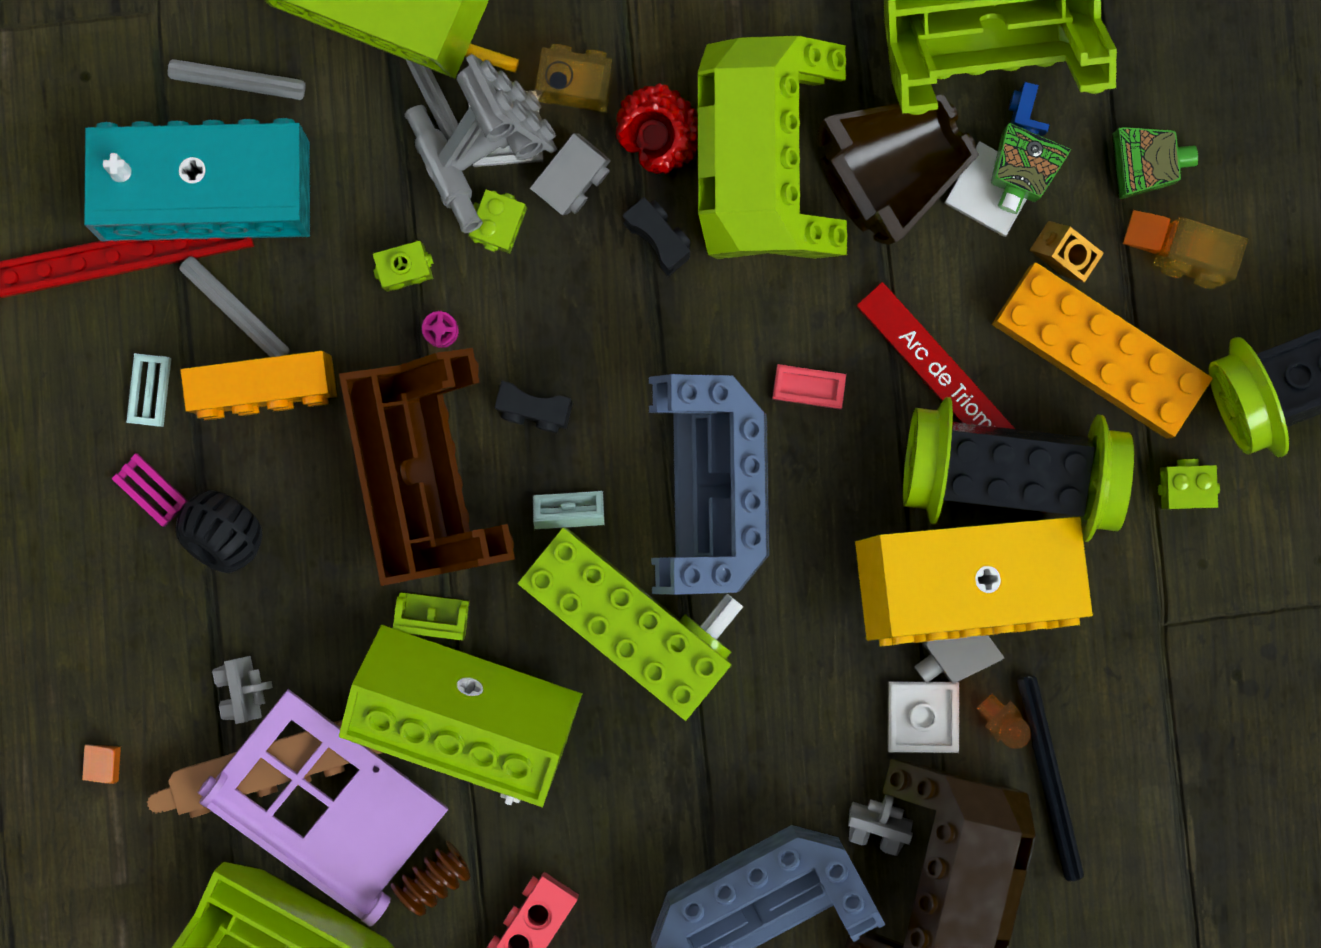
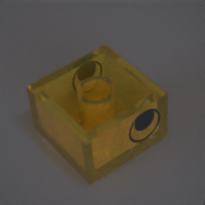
(574, 78)
(1201, 253)

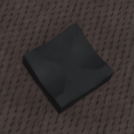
(649, 222)
(547, 412)

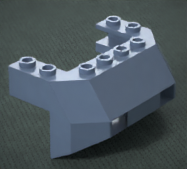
(717, 484)
(766, 894)

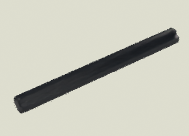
(1050, 778)

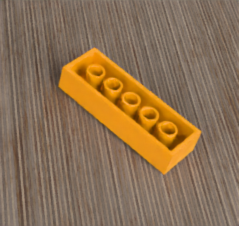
(1102, 351)

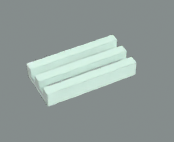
(149, 389)
(570, 510)

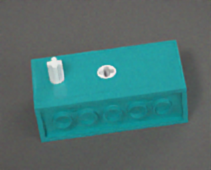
(197, 180)

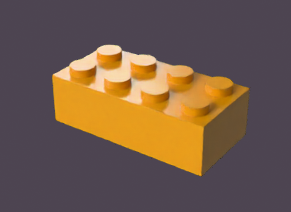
(259, 383)

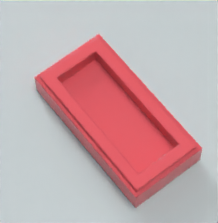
(809, 386)

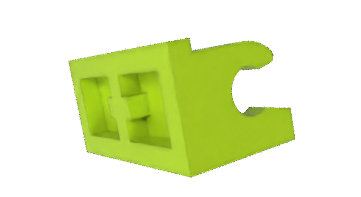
(431, 616)

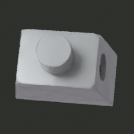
(958, 657)

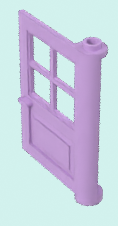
(357, 838)

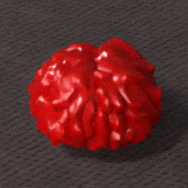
(658, 127)

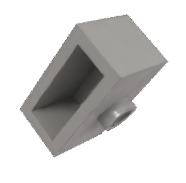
(571, 175)

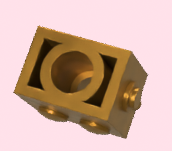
(1066, 251)

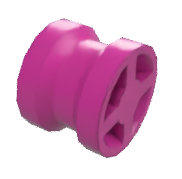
(438, 324)

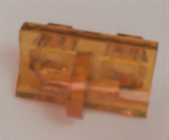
(1004, 722)

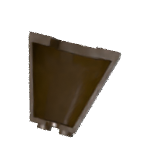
(893, 164)

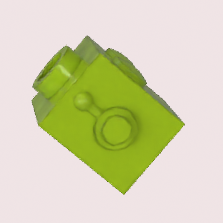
(500, 220)
(415, 272)
(1189, 485)

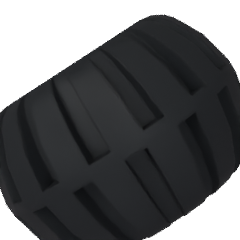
(219, 531)

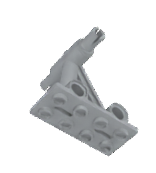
(497, 117)

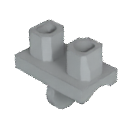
(244, 689)
(880, 820)

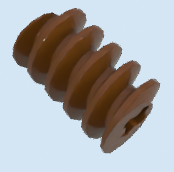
(433, 880)

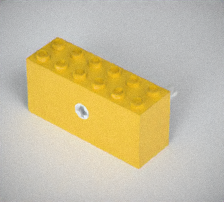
(973, 581)

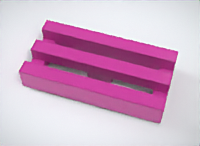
(128, 470)

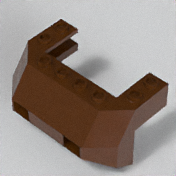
(412, 469)

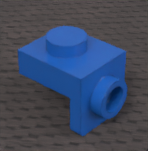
(1021, 105)

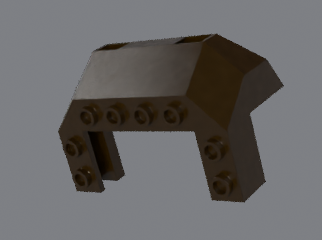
(971, 861)

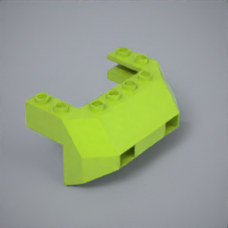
(973, 36)
(753, 147)
(261, 911)

